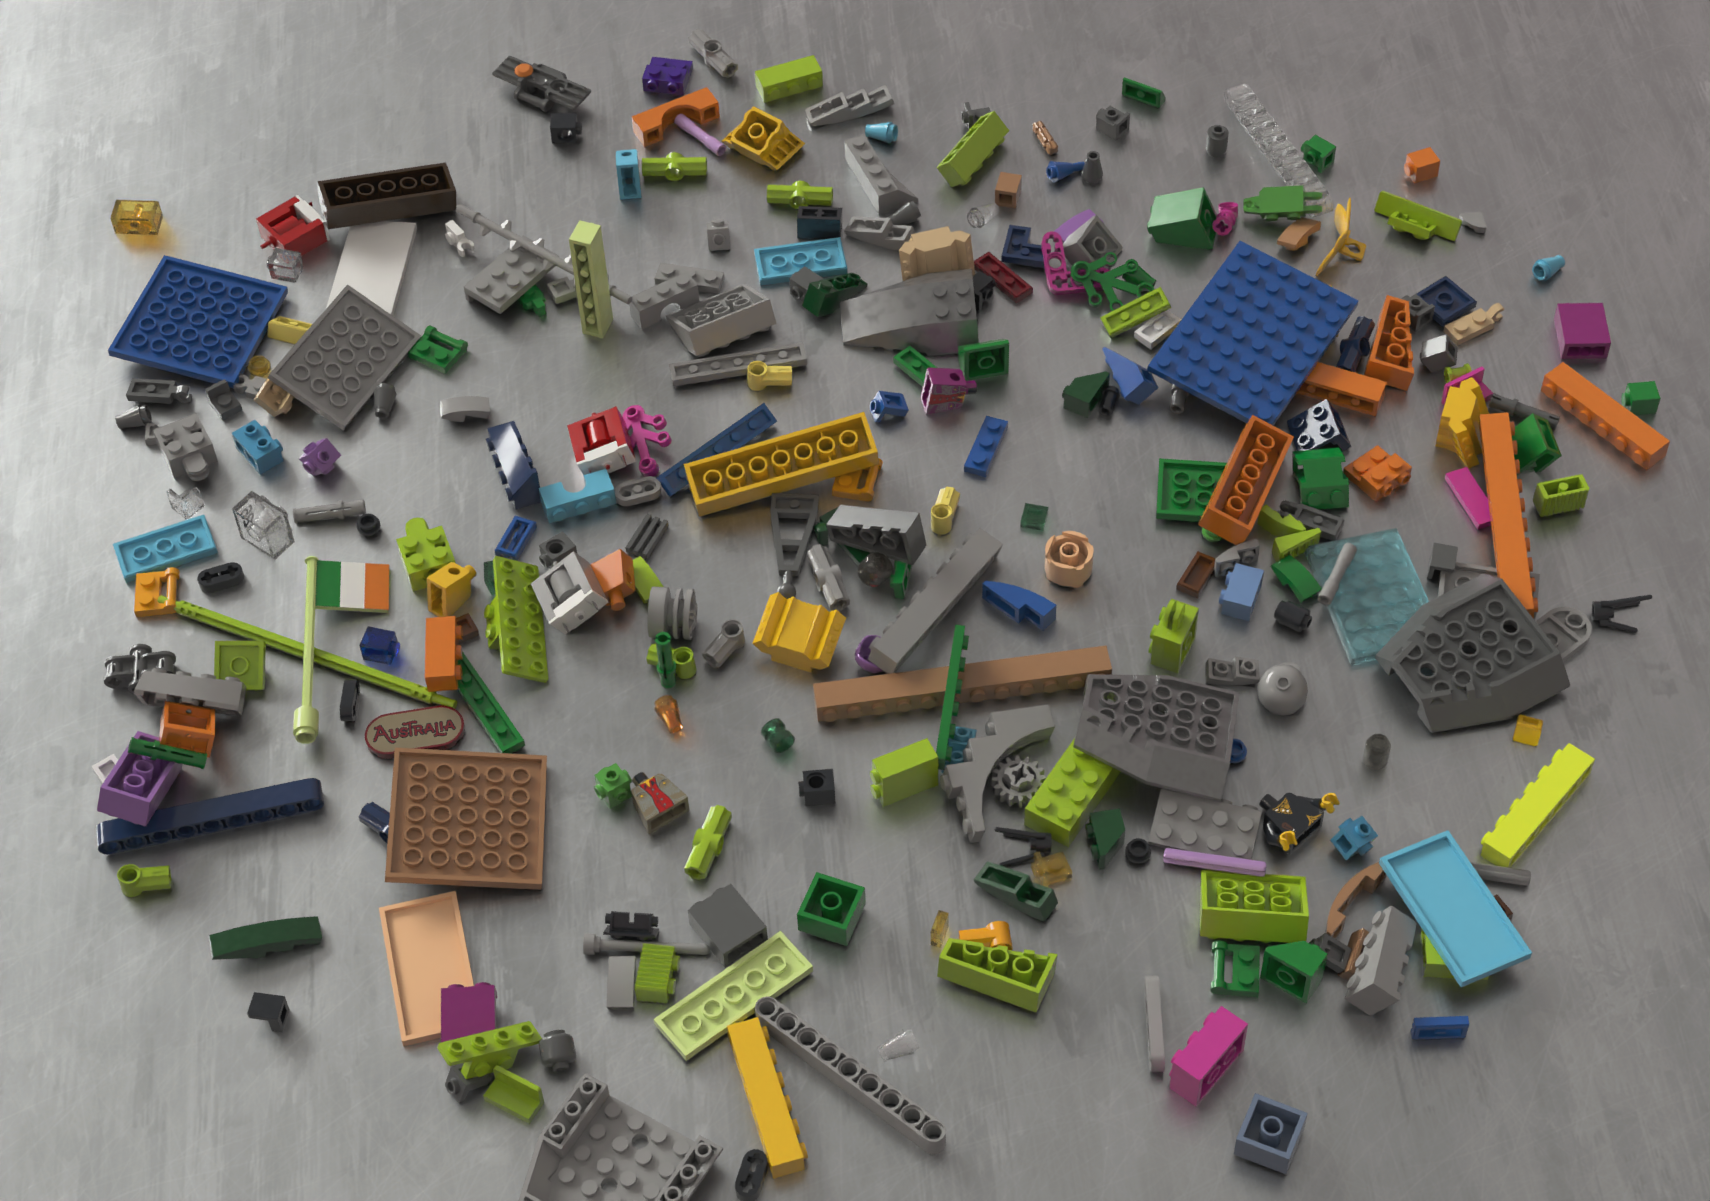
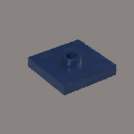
(1448, 299)

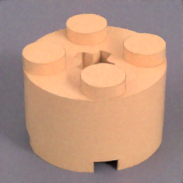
(1068, 559)

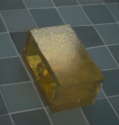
(136, 217)

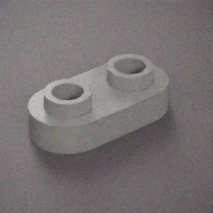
(637, 491)

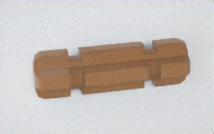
(1045, 137)

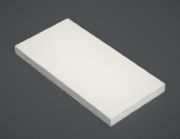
(375, 261)

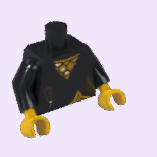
(1294, 818)

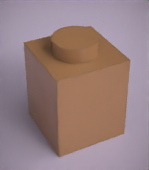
(1008, 190)

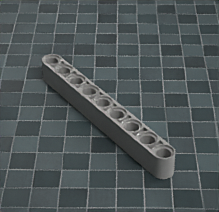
(852, 1085)

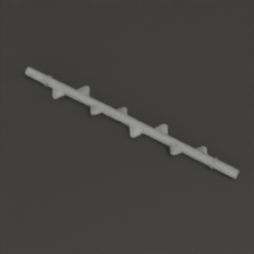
(535, 247)

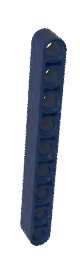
(212, 816)

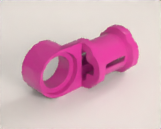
(1228, 212)

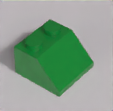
(984, 359)
(1294, 968)

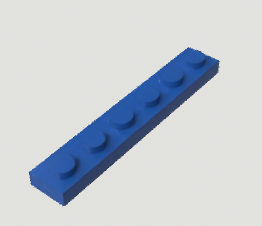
(729, 439)

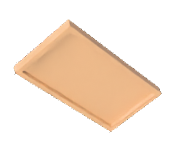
(423, 955)

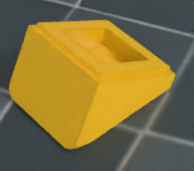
(1528, 730)

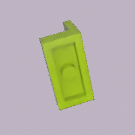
(514, 1095)

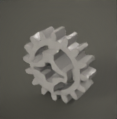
(1017, 780)

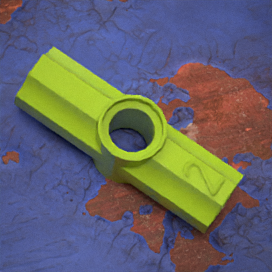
(674, 166)
(800, 194)
(708, 842)

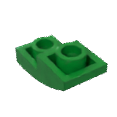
(1297, 577)

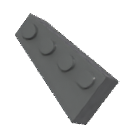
(879, 530)

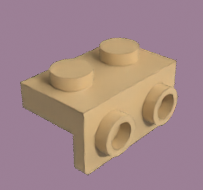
(274, 398)

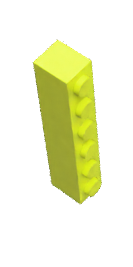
(1537, 806)

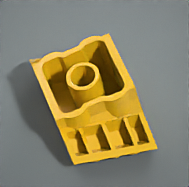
(763, 139)
(1460, 422)
(798, 633)

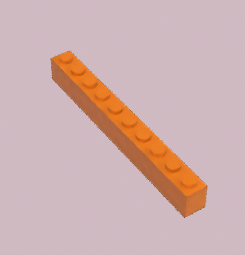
(1507, 507)

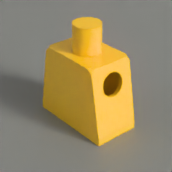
(449, 588)

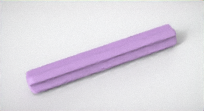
(1214, 862)

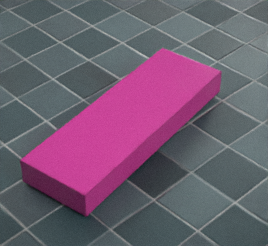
(1470, 496)

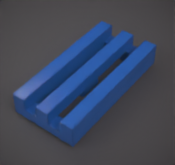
(500, 549)
(1439, 1027)

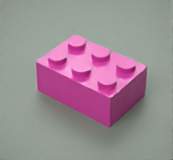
(1207, 1055)

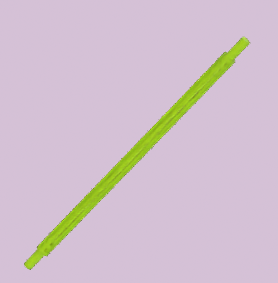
(320, 657)

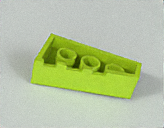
(998, 972)

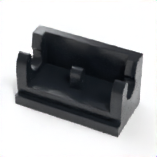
(819, 222)

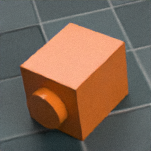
(1422, 165)

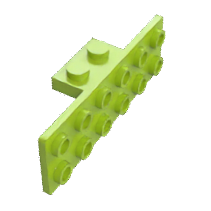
(517, 621)

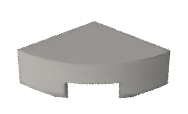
(1474, 220)
(149, 434)

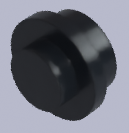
(368, 524)
(1138, 850)

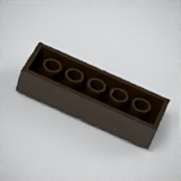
(387, 195)

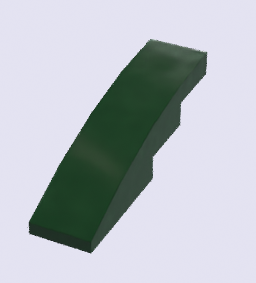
(264, 937)

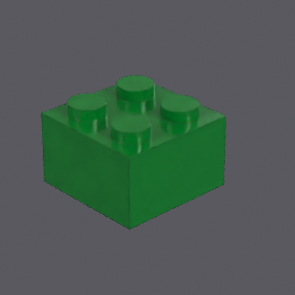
(831, 908)

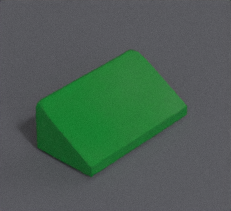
(1142, 93)

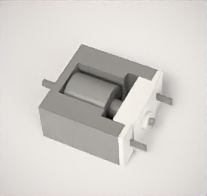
(569, 593)

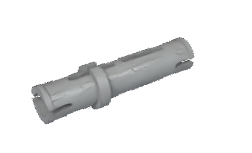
(357, 508)

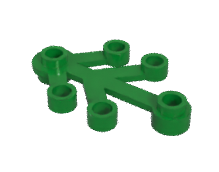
(1107, 279)

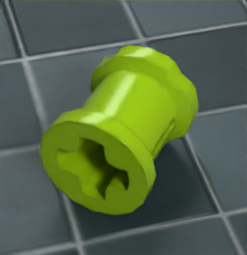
(1453, 373)

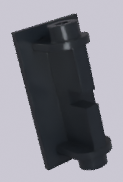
(641, 928)

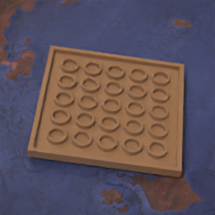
(466, 819)

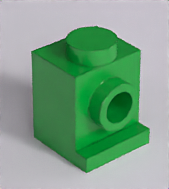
(1318, 152)

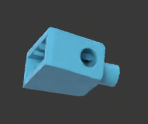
(628, 167)

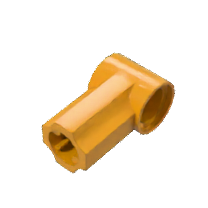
(993, 935)

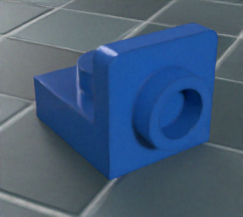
(888, 403)

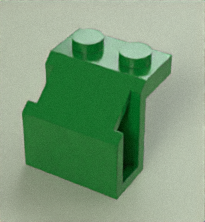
(1535, 444)
(1321, 478)

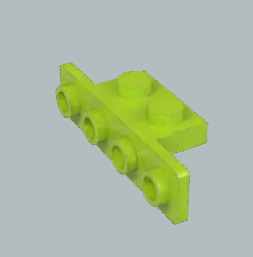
(1416, 218)
(490, 1048)

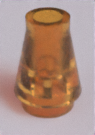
(668, 712)

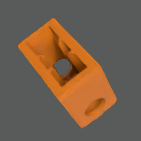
(615, 577)

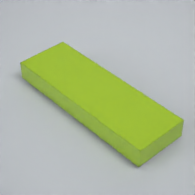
(1135, 312)

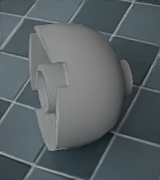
(1282, 690)

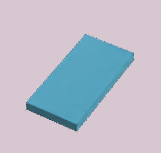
(780, 262)
(165, 548)

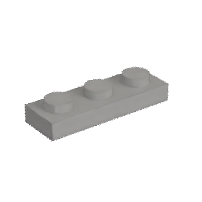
(707, 280)

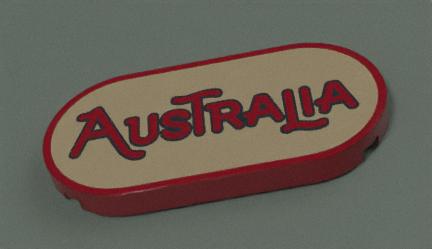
(417, 728)

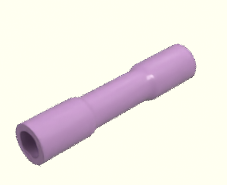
(691, 128)

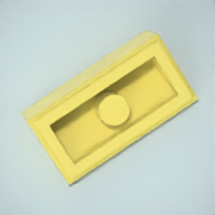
(287, 329)

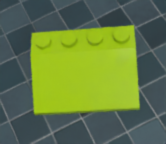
(1253, 907)

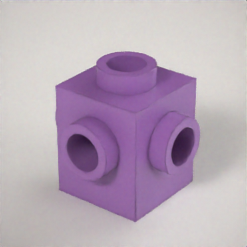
(319, 457)

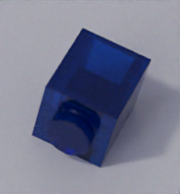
(379, 645)

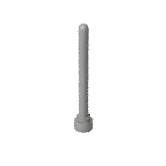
(594, 944)

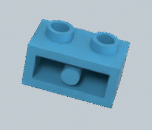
(258, 446)

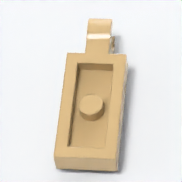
(1473, 324)

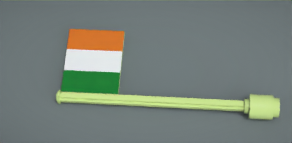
(334, 587)

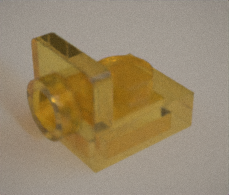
(1051, 868)

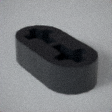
(220, 577)
(349, 700)
(745, 1174)

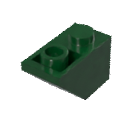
(1107, 835)

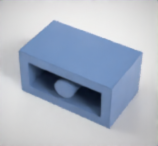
(1241, 591)

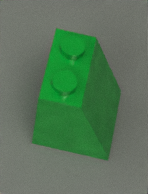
(1183, 219)

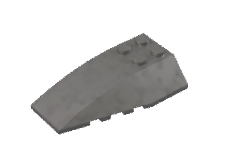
(924, 312)

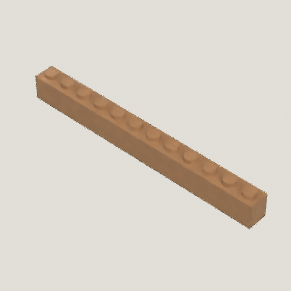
(980, 682)

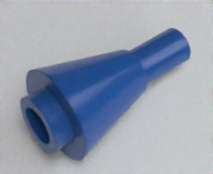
(1060, 170)

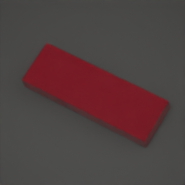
(1005, 278)

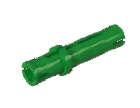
(666, 665)
(164, 752)

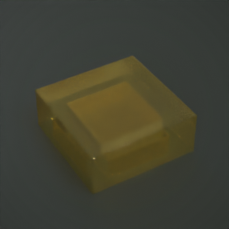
(939, 928)

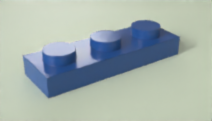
(985, 446)

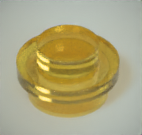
(259, 366)

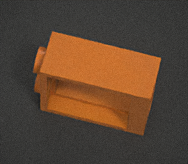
(177, 723)

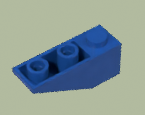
(1133, 379)

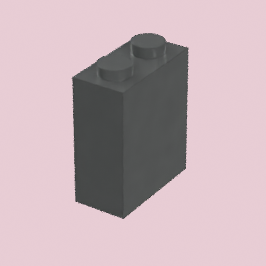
(727, 924)

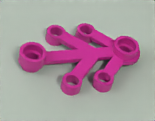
(634, 417)

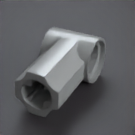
(725, 643)

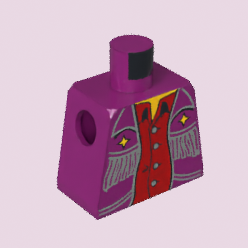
(945, 389)

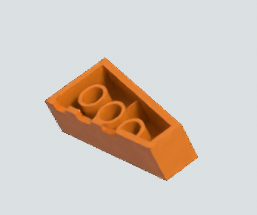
(1391, 346)

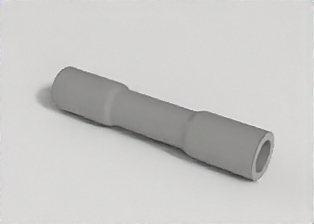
(1332, 584)

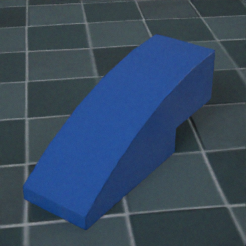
(1020, 603)

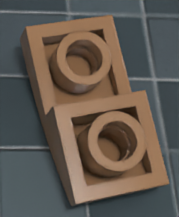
(1297, 233)

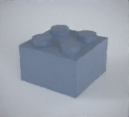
(1270, 1133)

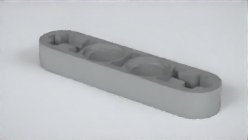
(1154, 1024)

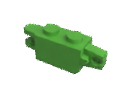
(1282, 203)

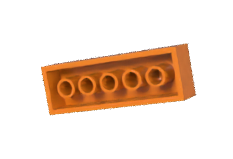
(1246, 481)

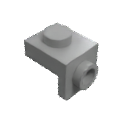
(718, 235)

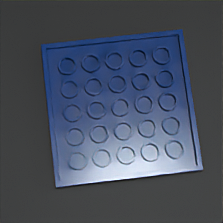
(198, 321)

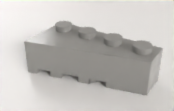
(1381, 962)

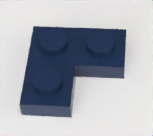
(1019, 251)

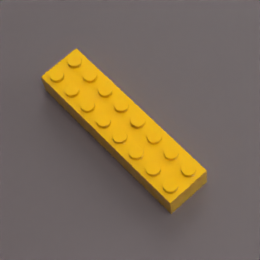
(781, 464)

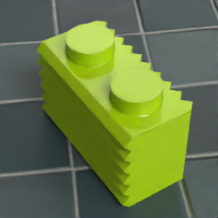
(1560, 495)
(656, 973)

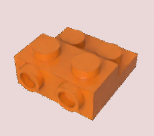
(1378, 472)

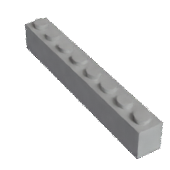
(934, 601)

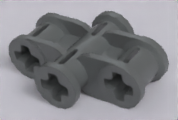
(131, 667)

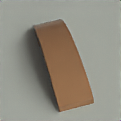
(1366, 879)

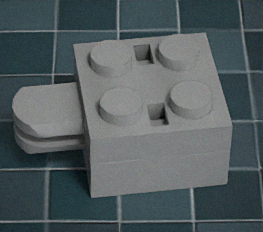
(186, 447)

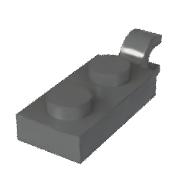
(157, 391)

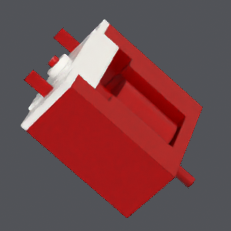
(293, 227)
(601, 442)

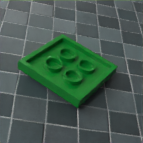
(1186, 488)

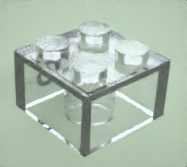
(263, 524)

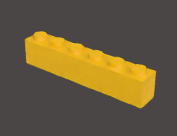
(765, 1097)

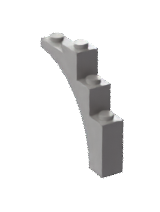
(1005, 734)

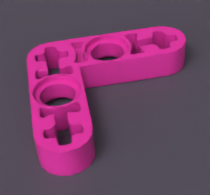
(1061, 273)

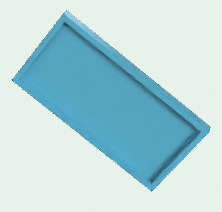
(1455, 908)

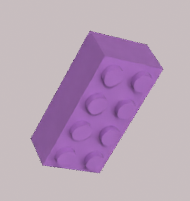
(136, 785)

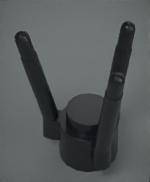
(1605, 609)
(1037, 842)

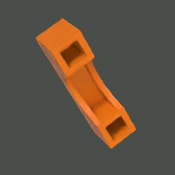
(697, 106)

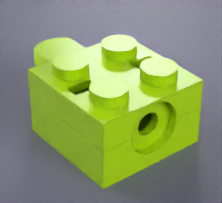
(423, 551)
(1173, 635)

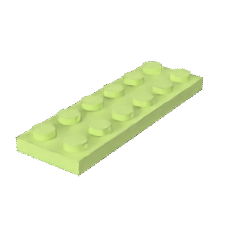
(732, 995)

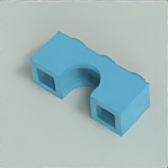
(561, 504)

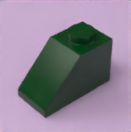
(1085, 393)

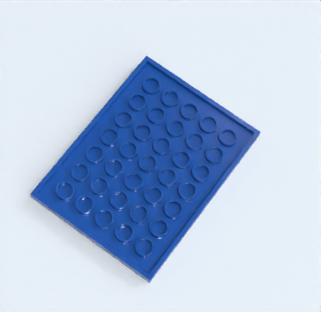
(1253, 335)

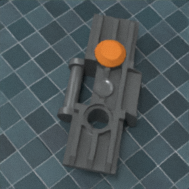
(540, 76)

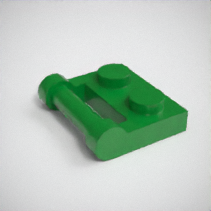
(434, 355)
(1244, 969)

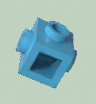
(1358, 833)

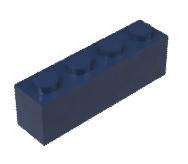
(515, 465)

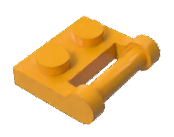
(847, 485)
(149, 589)

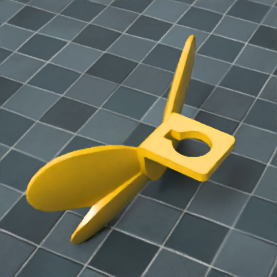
(1342, 223)

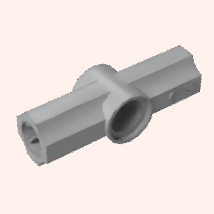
(713, 53)
(828, 577)

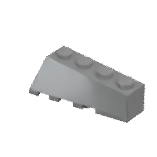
(878, 183)
(205, 691)

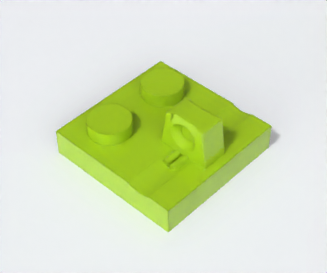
(242, 661)

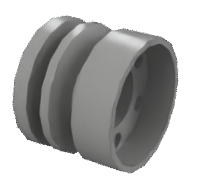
(672, 613)

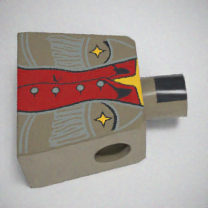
(657, 801)

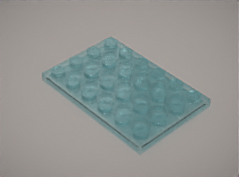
(1375, 592)

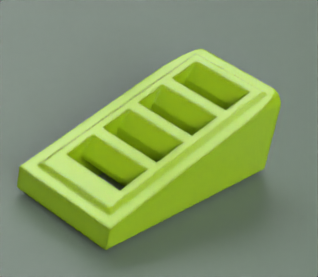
(1294, 544)

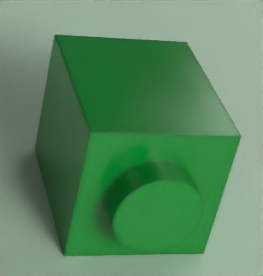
(1641, 398)

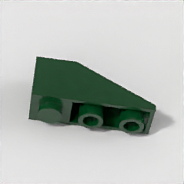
(825, 295)

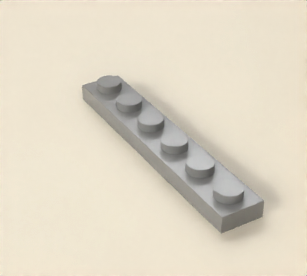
(735, 364)

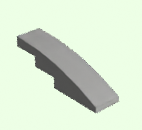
(844, 108)
(879, 232)

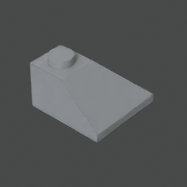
(1091, 243)

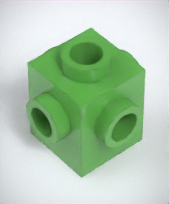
(613, 785)

